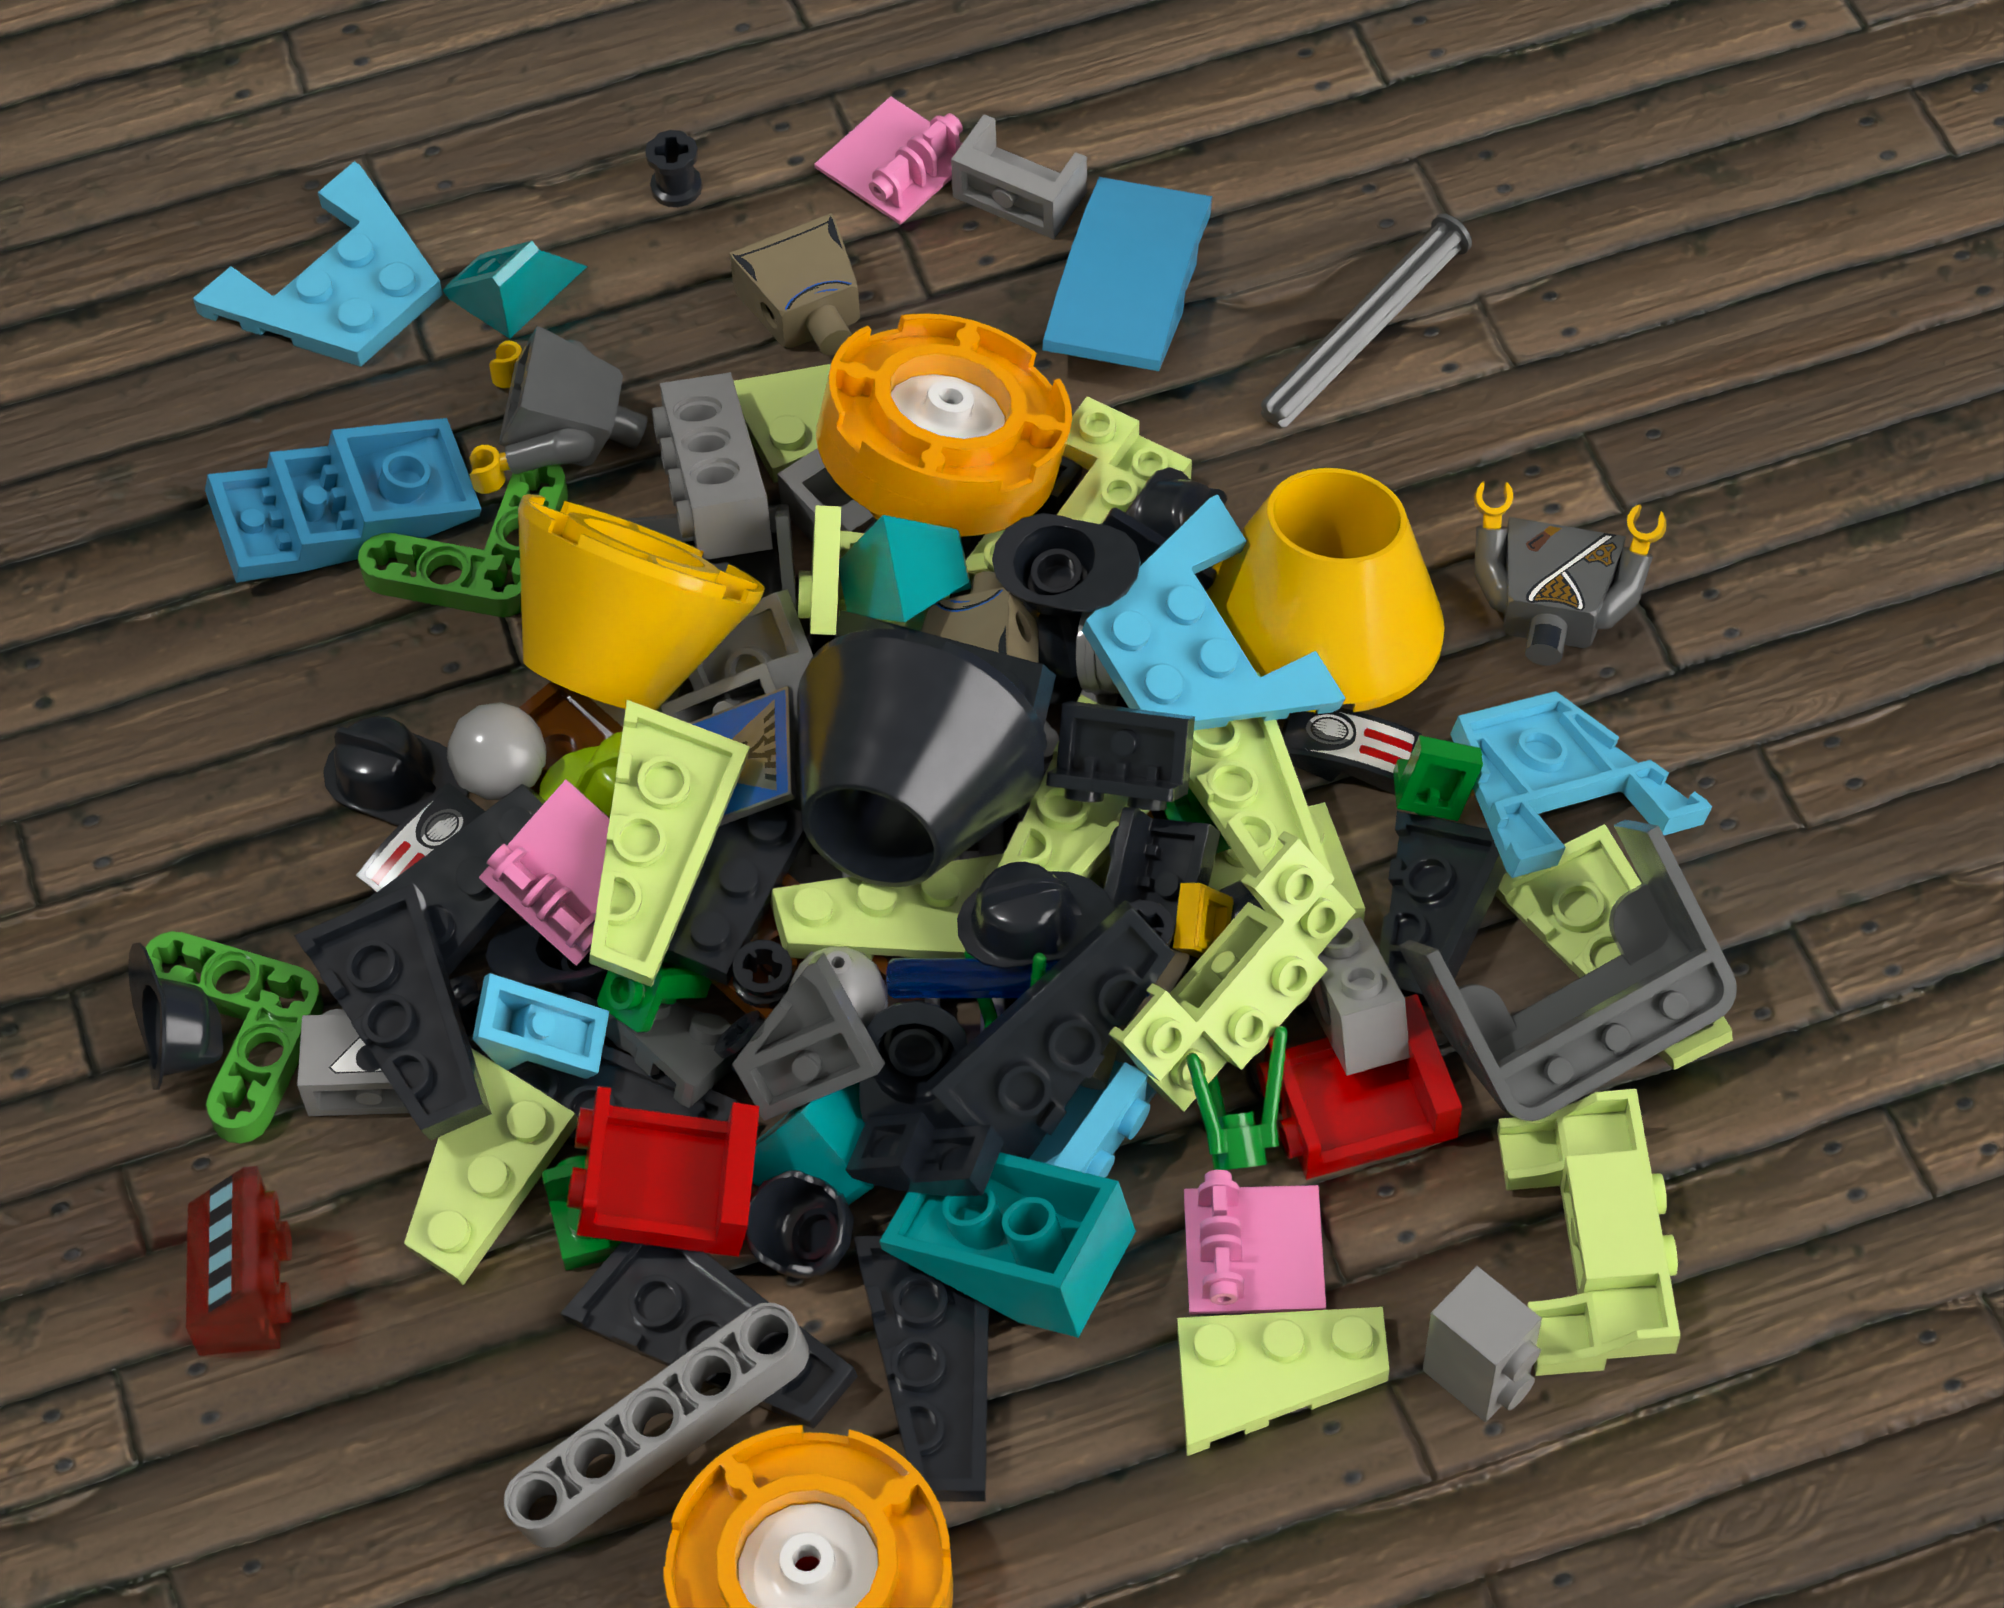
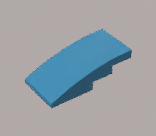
(1127, 274)
(330, 499)

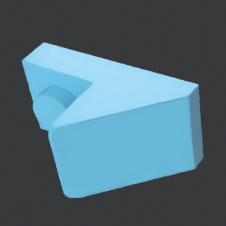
(538, 1026)

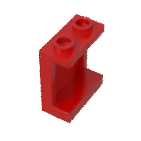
(1365, 1116)
(664, 1176)

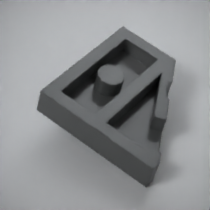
(807, 1045)
(680, 1046)

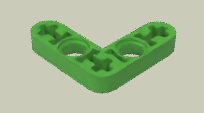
(480, 568)
(263, 1023)

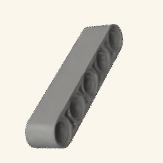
(644, 1458)

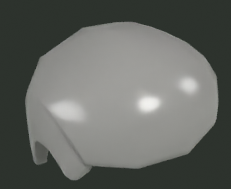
(496, 750)

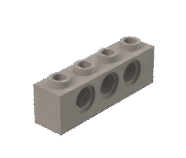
(712, 467)

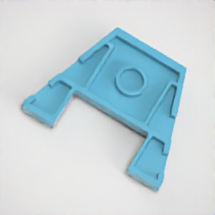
(348, 297)
(1175, 650)
(1551, 756)

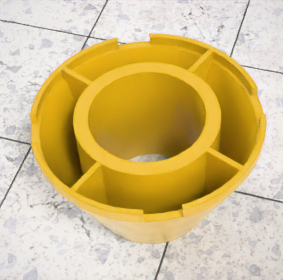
(1334, 575)
(620, 604)

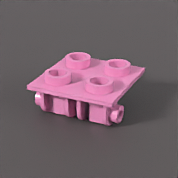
(895, 158)
(555, 870)
(1253, 1247)

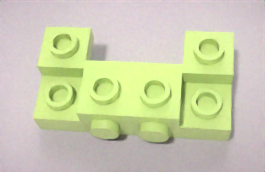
(1116, 464)
(1243, 980)
(1613, 1231)

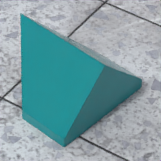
(511, 285)
(902, 569)
(815, 1141)

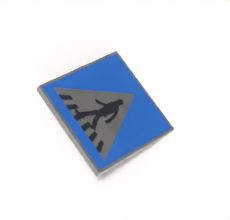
(769, 770)

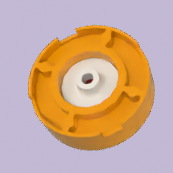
(943, 424)
(809, 1527)

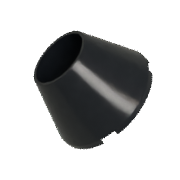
(909, 754)

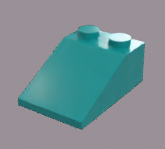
(1027, 1247)

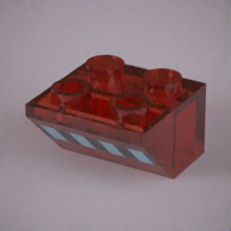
(236, 1267)

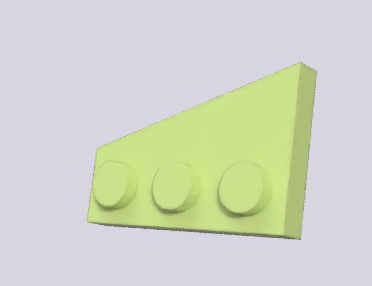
(820, 586)
(485, 1172)
(1269, 1364)

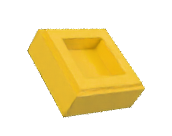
(1200, 918)

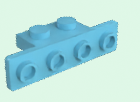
(1098, 1123)

